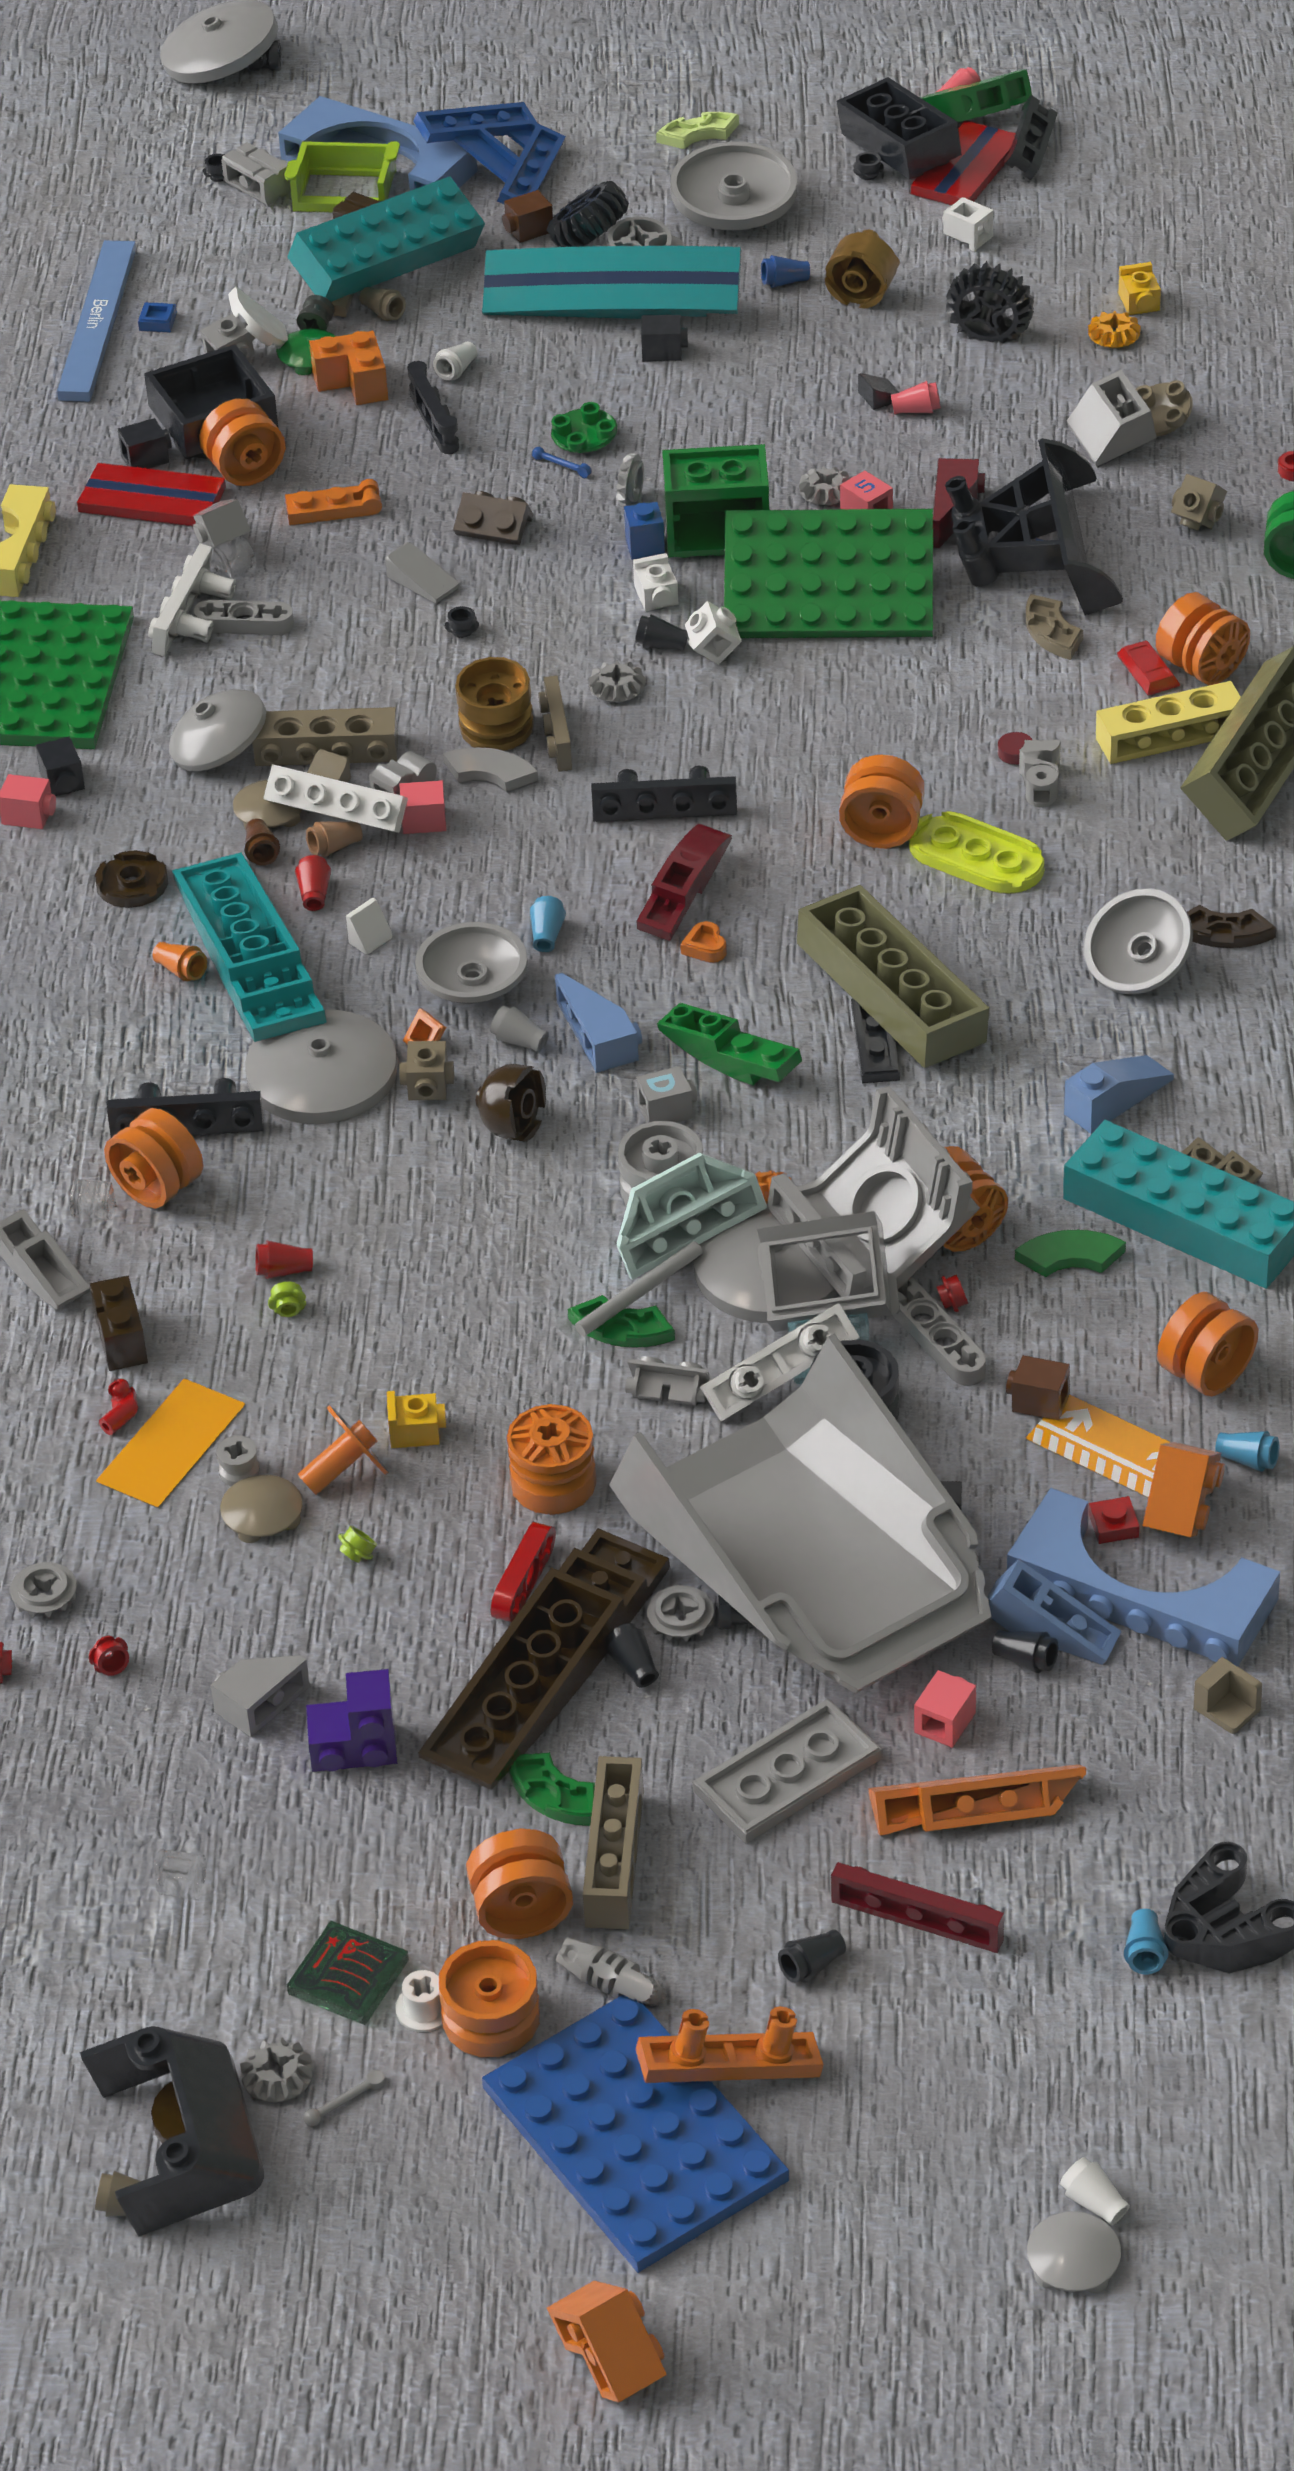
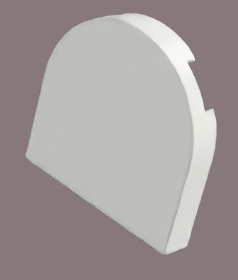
(260, 322)

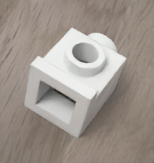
(968, 223)
(655, 582)

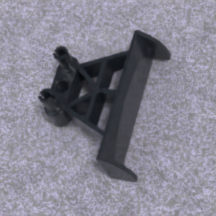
(1019, 526)

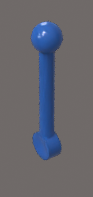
(583, 470)

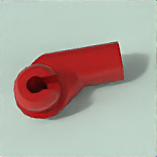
(123, 1406)

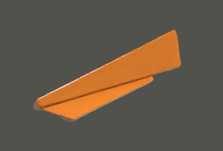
(973, 1799)

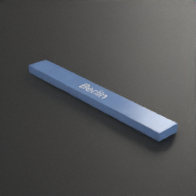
(96, 321)

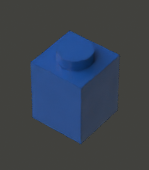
(644, 530)

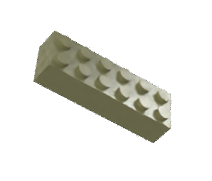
(1249, 752)
(892, 976)

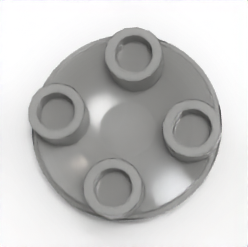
(1073, 2252)

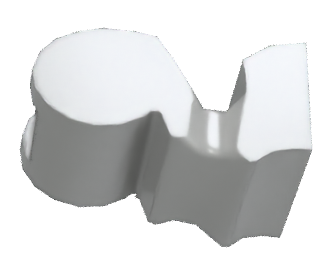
(1039, 768)
(407, 769)

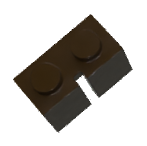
(118, 1323)

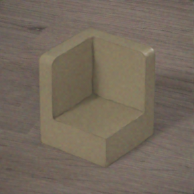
(1227, 1695)

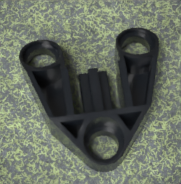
(1214, 1924)

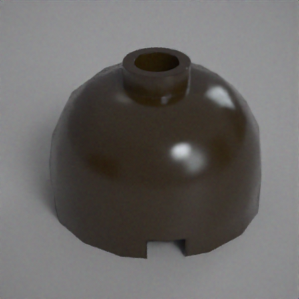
(511, 1101)

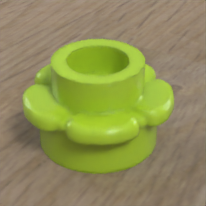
(287, 1299)
(356, 1544)

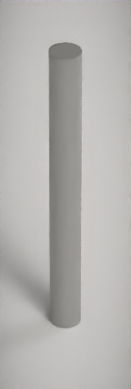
(638, 1288)

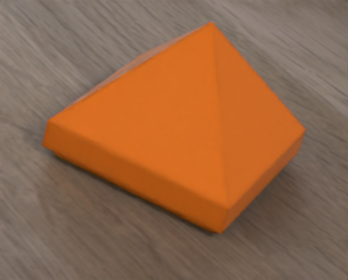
(424, 1028)

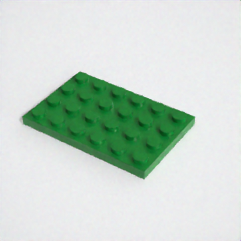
(830, 572)
(58, 669)

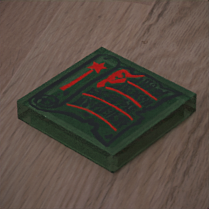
(347, 1972)

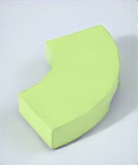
(710, 125)

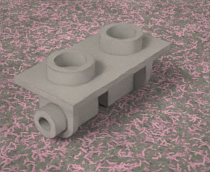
(652, 1375)

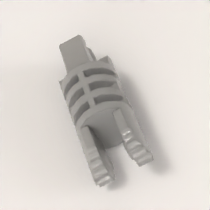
(610, 1972)

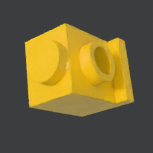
(1139, 288)
(414, 1420)

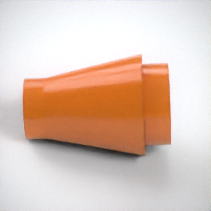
(182, 960)

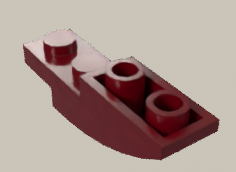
(680, 880)

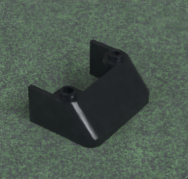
(216, 2154)

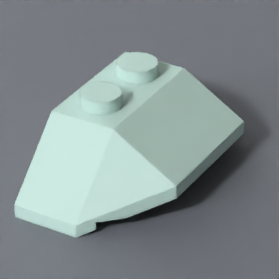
(682, 1207)

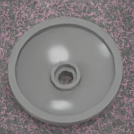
(217, 729)
(1128, 928)
(471, 962)

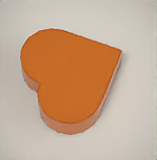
(704, 943)

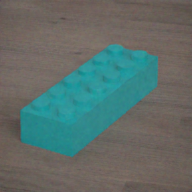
(386, 239)
(1182, 1203)

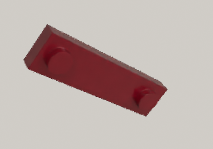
(917, 1907)

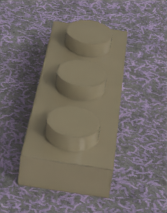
(555, 723)

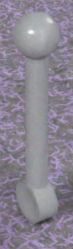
(374, 2081)

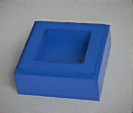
(157, 317)

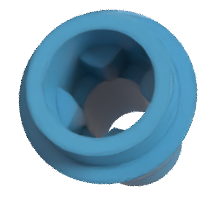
(546, 920)
(1250, 1449)
(1145, 1944)

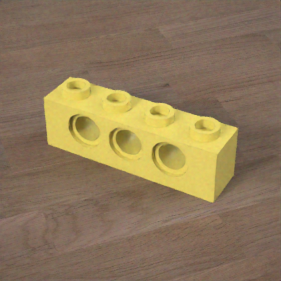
(1164, 722)

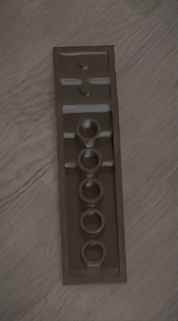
(544, 1657)

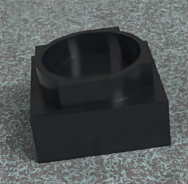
(191, 389)

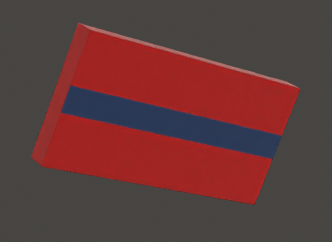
(970, 173)
(149, 494)

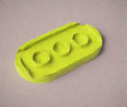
(977, 852)

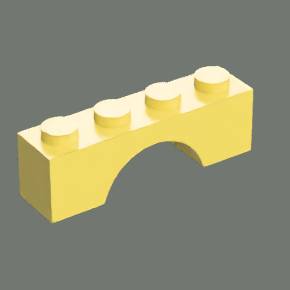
(26, 517)

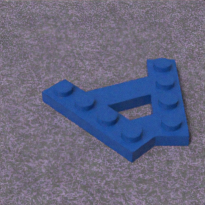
(475, 132)

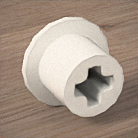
(419, 2002)

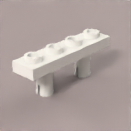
(185, 589)
(335, 798)
(776, 1363)

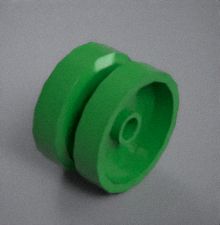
(1280, 535)

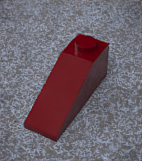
(943, 505)

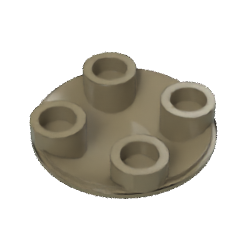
(1168, 404)
(250, 805)
(261, 1507)

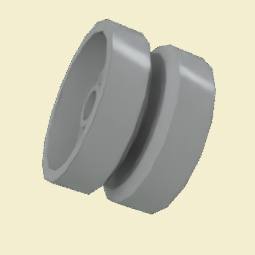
(652, 1150)

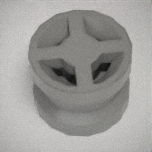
(237, 1459)

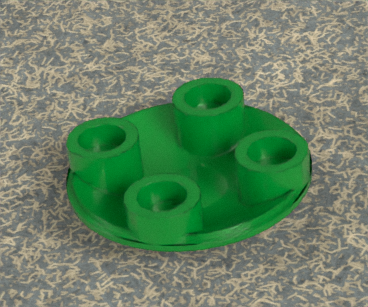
(296, 349)
(583, 429)

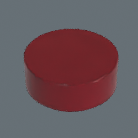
(1010, 745)

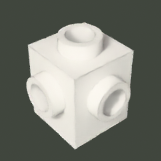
(713, 632)

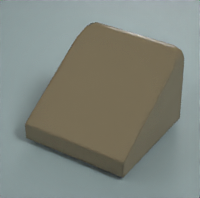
(330, 766)

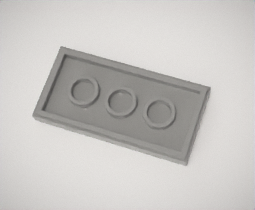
(787, 1770)

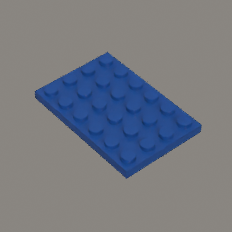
(635, 2154)

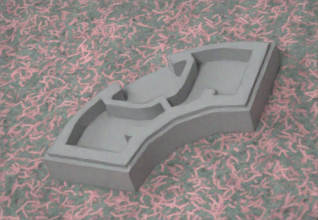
(490, 765)

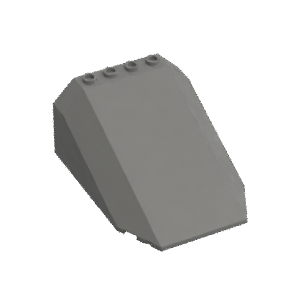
(819, 1528)

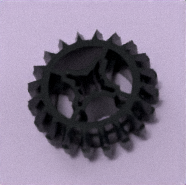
(588, 215)
(994, 293)

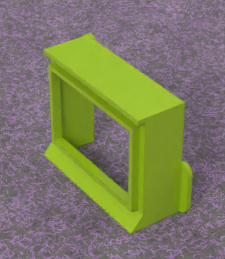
(340, 160)

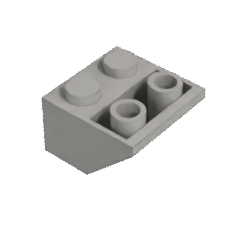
(1111, 419)

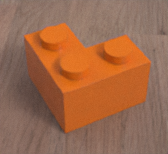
(350, 362)
(1180, 1488)
(608, 2331)

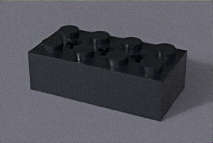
(899, 128)

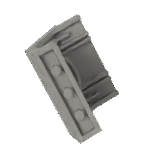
(889, 1171)

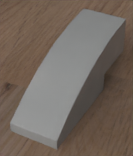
(39, 1261)

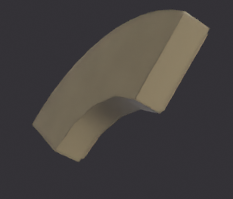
(1049, 627)

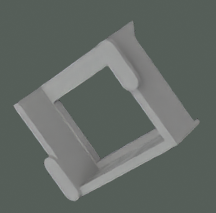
(881, 1302)

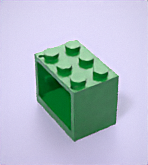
(704, 485)

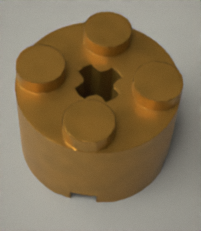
(861, 269)

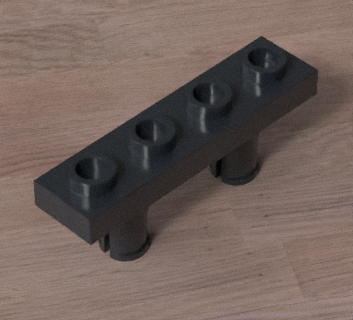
(664, 798)
(201, 1114)

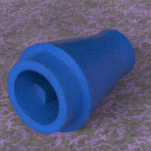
(782, 271)

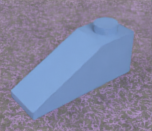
(598, 1024)
(1111, 1088)
(1031, 1603)

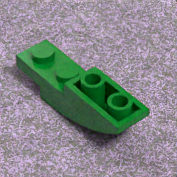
(983, 96)
(722, 1045)

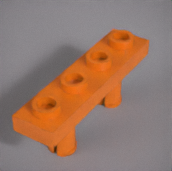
(720, 2057)

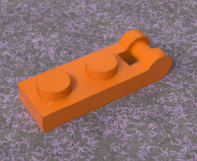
(334, 503)

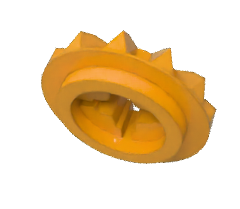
(1102, 331)

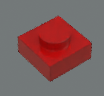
(1114, 1520)

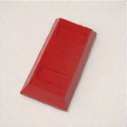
(1147, 668)

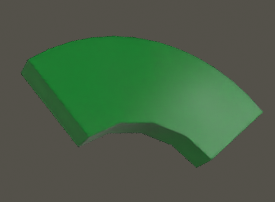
(1070, 1249)
(627, 1328)
(550, 1791)

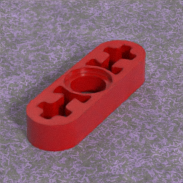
(523, 1571)

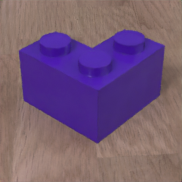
(354, 1730)

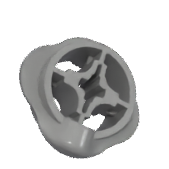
(641, 232)

